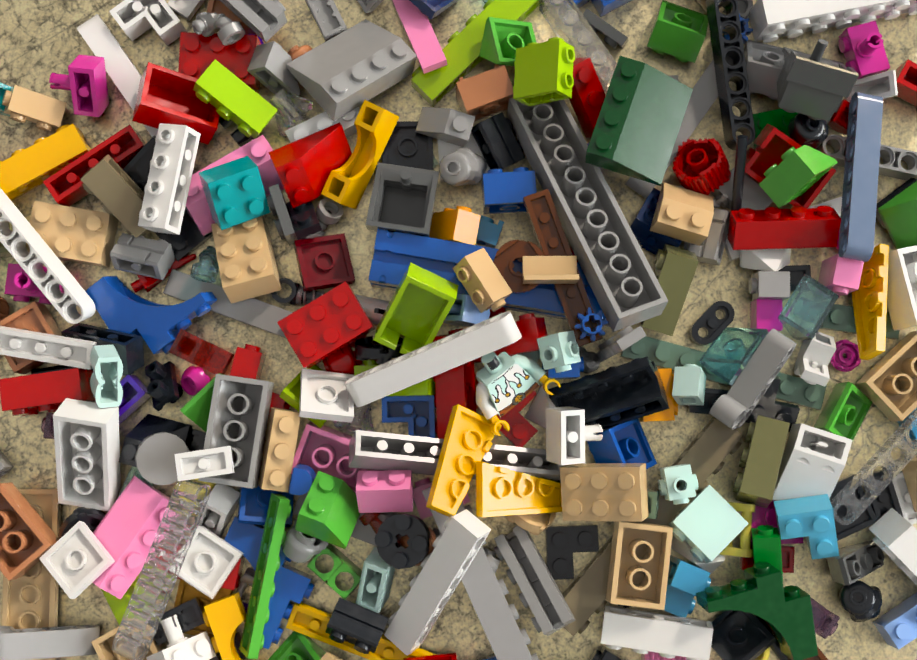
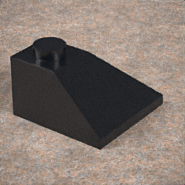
(148, 426)

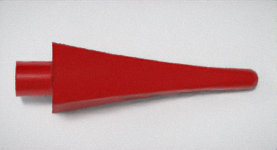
(149, 283)

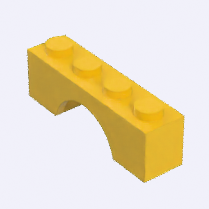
(349, 181)
(224, 618)

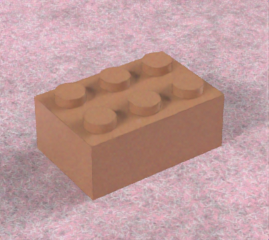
(22, 533)

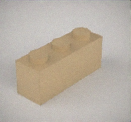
(279, 449)

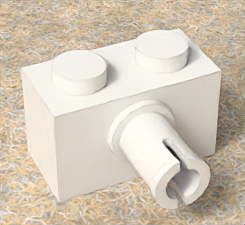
(567, 435)
(181, 647)

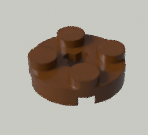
(504, 261)

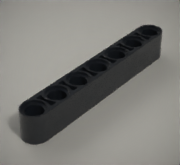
(724, 72)

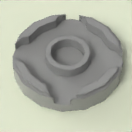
(156, 457)

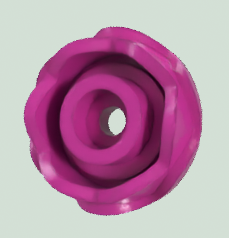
(852, 356)
(194, 380)

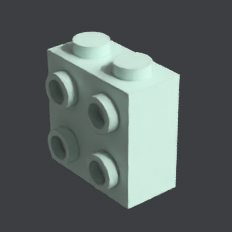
(707, 524)

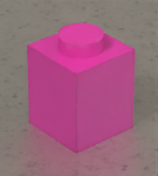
(765, 314)

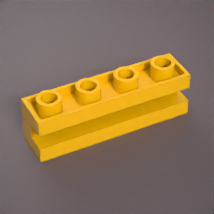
(48, 155)

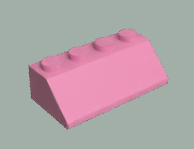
(257, 151)
(129, 534)

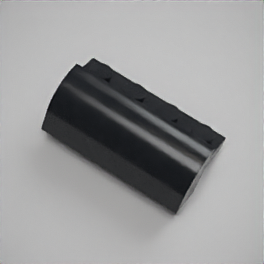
(615, 394)

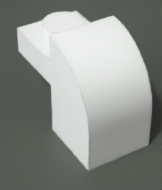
(814, 359)

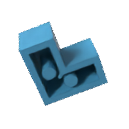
(682, 586)

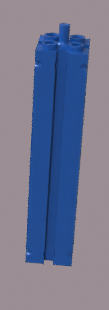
(396, 250)

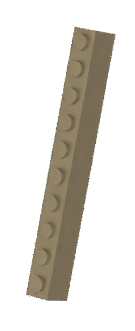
(706, 457)

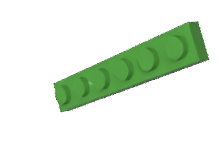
(263, 582)

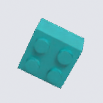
(234, 192)

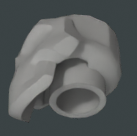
(462, 167)
(300, 546)

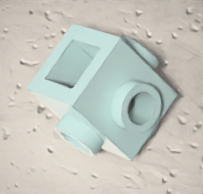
(559, 351)
(669, 478)

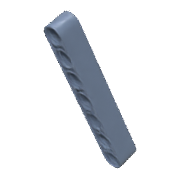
(861, 177)

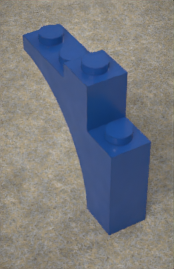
(137, 316)
(289, 582)

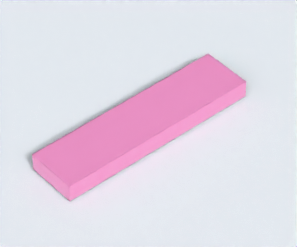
(420, 36)

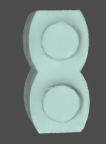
(106, 376)

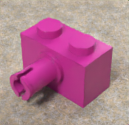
(864, 49)
(87, 85)
(22, 287)

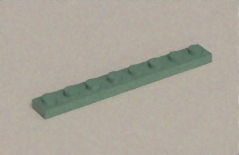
(671, 355)

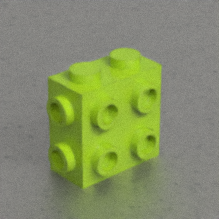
(543, 72)

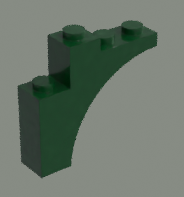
(783, 608)

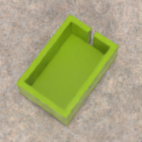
(416, 310)

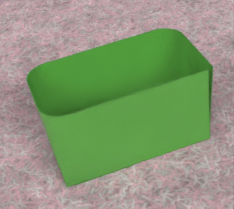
(347, 566)

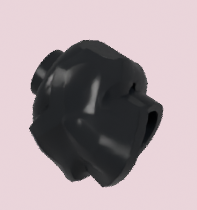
(807, 131)
(861, 601)

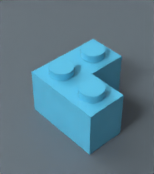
(809, 518)

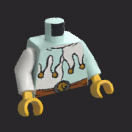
(505, 383)

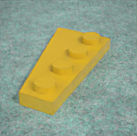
(871, 304)
(464, 443)
(513, 493)

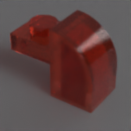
(201, 352)

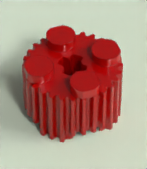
(701, 165)

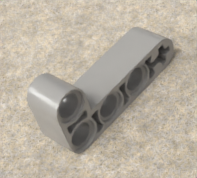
(754, 380)
(47, 642)

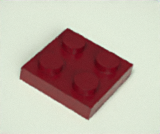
(324, 262)

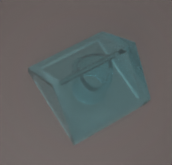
(807, 308)
(732, 352)

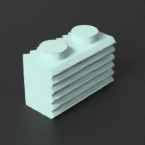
(375, 582)

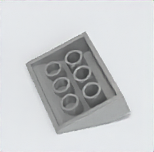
(353, 67)

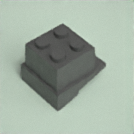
(813, 83)
(402, 199)

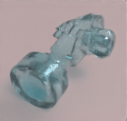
(206, 268)

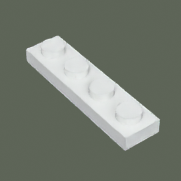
(46, 347)

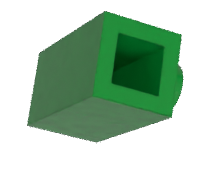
(767, 546)

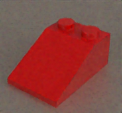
(309, 161)

